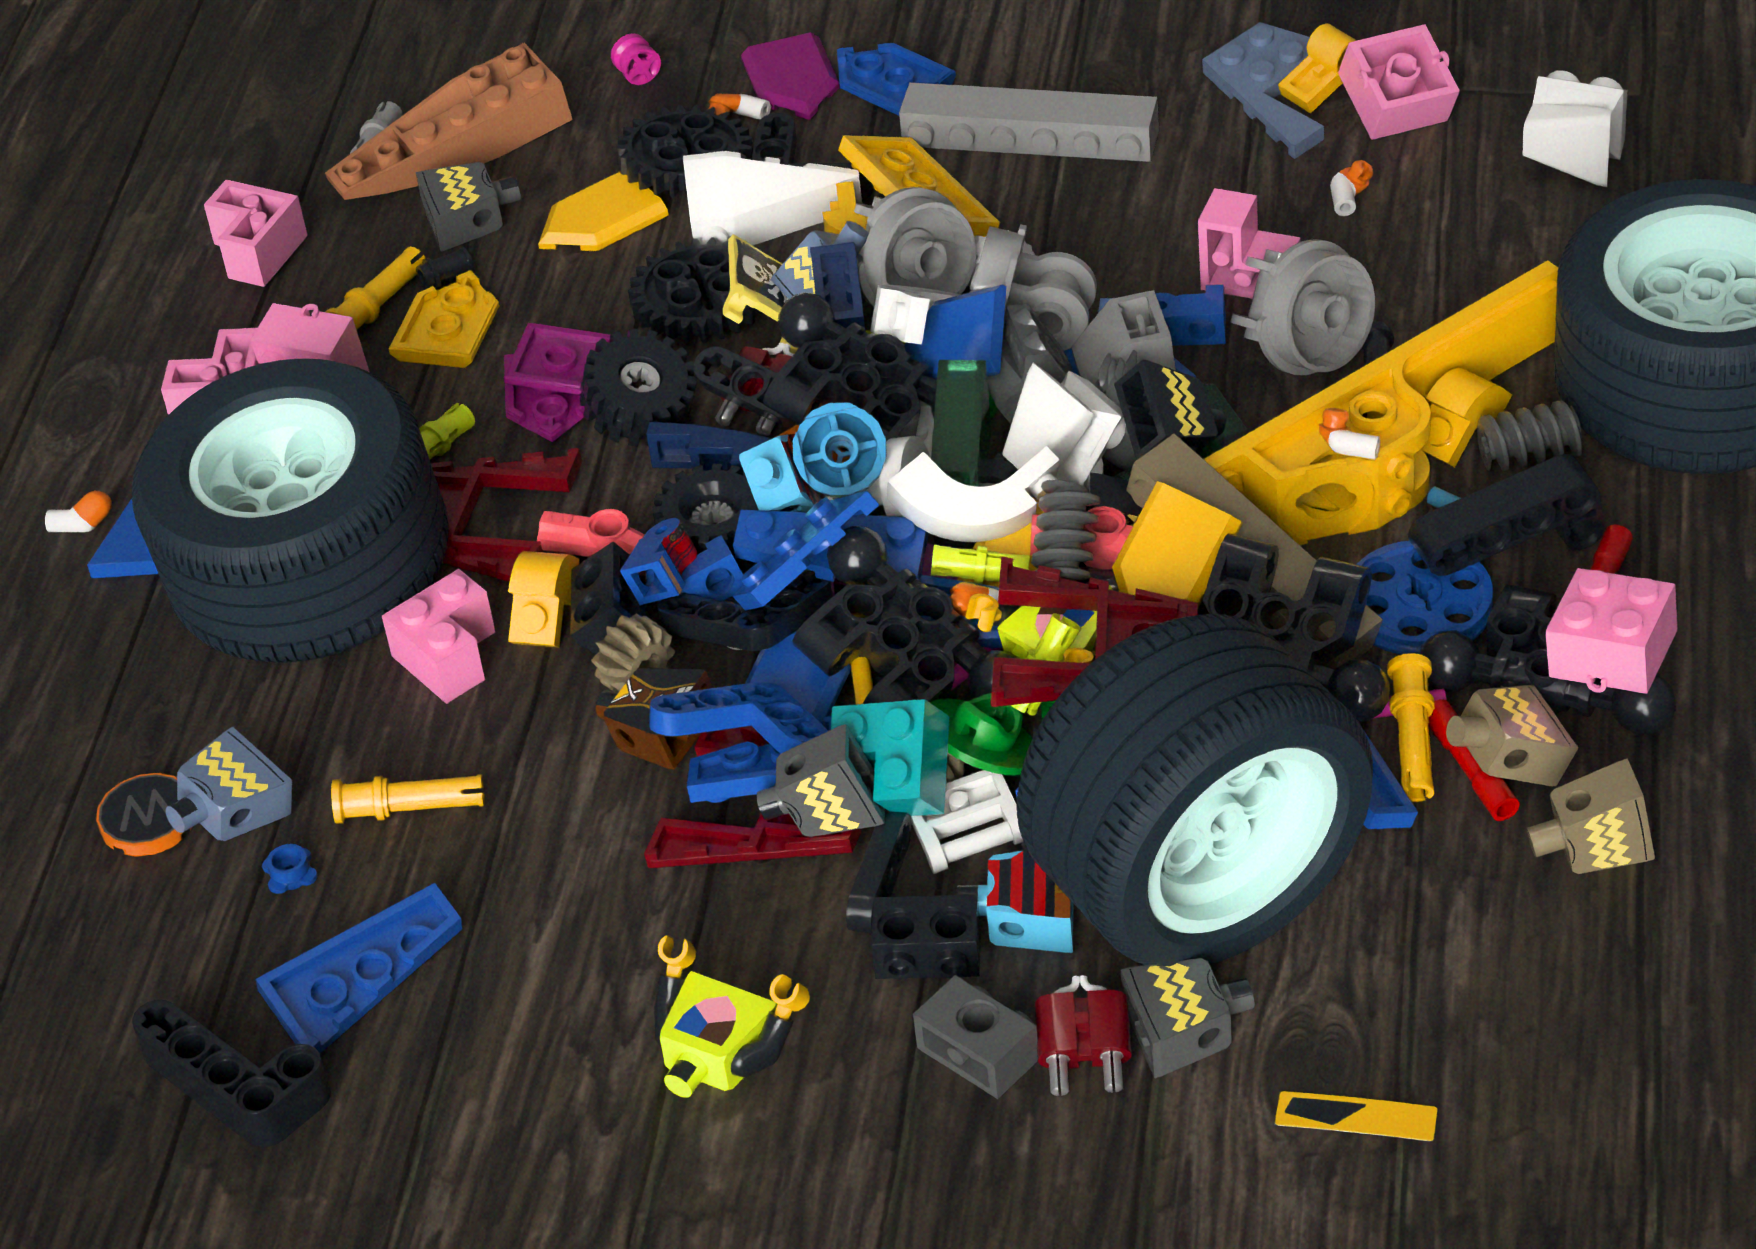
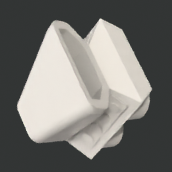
(1576, 125)
(1068, 419)

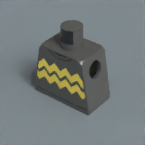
(464, 202)
(824, 786)
(1182, 1011)

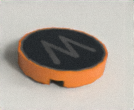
(135, 815)

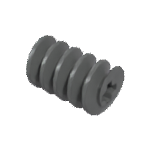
(1529, 433)
(1064, 528)

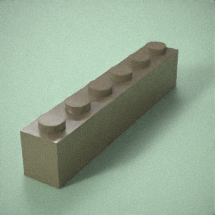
(1185, 470)

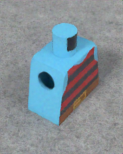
(776, 478)
(1023, 905)

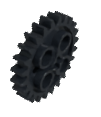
(655, 154)
(671, 301)

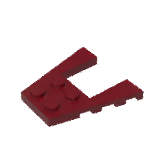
(461, 490)
(1117, 618)
(697, 843)

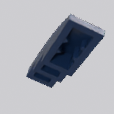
(838, 281)
(696, 445)

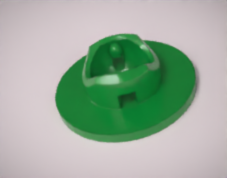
(986, 734)

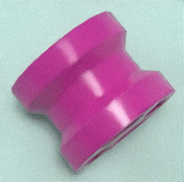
(645, 60)

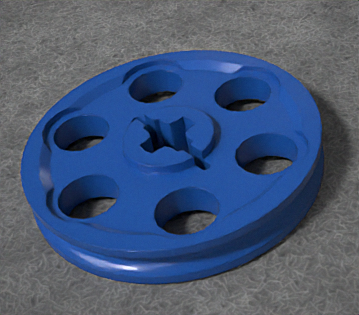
(1441, 597)

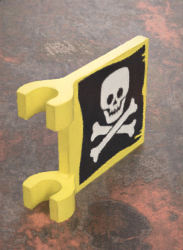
(751, 283)

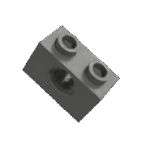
(976, 1036)

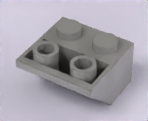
(1121, 327)

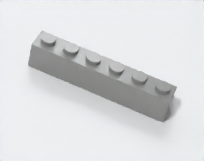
(1030, 121)

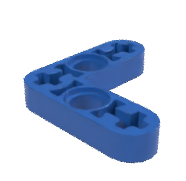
(757, 704)

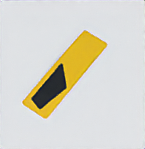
(1356, 1115)

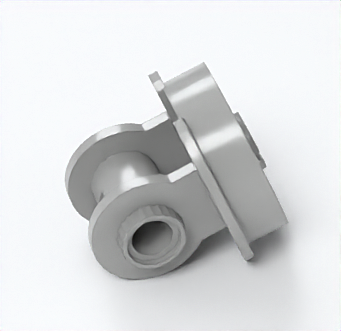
(915, 242)
(1053, 284)
(1309, 307)

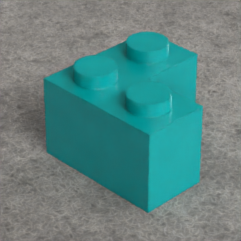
(906, 749)

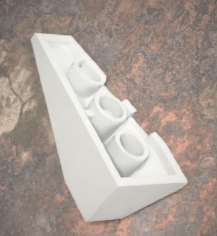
(758, 197)

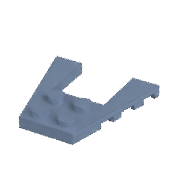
(1251, 72)

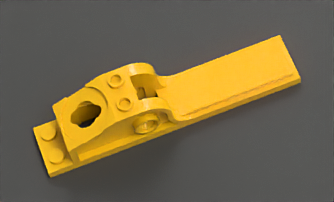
(1291, 467)

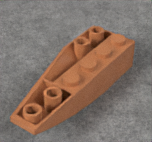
(461, 123)

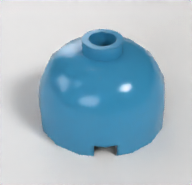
(834, 428)

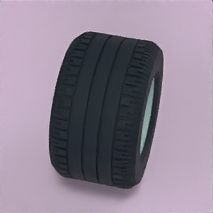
(1664, 326)
(290, 509)
(1194, 790)

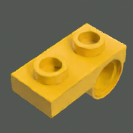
(1318, 73)

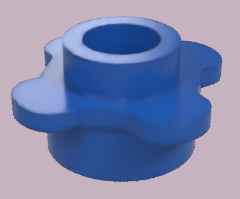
(289, 868)

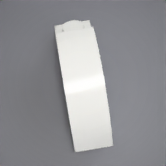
(904, 310)
(965, 511)

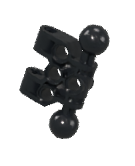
(847, 367)
(1334, 593)
(892, 613)
(1519, 658)

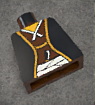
(629, 711)

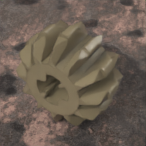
(629, 647)

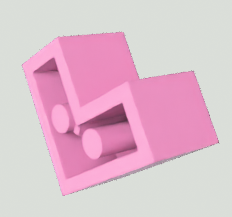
(254, 229)
(1229, 235)
(187, 376)
(439, 634)

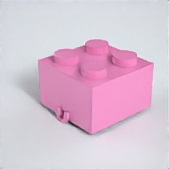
(1398, 81)
(294, 334)
(1611, 630)

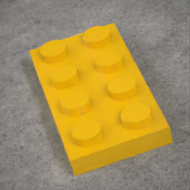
(903, 163)

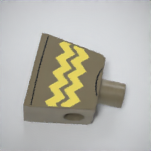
(1513, 735)
(1597, 821)

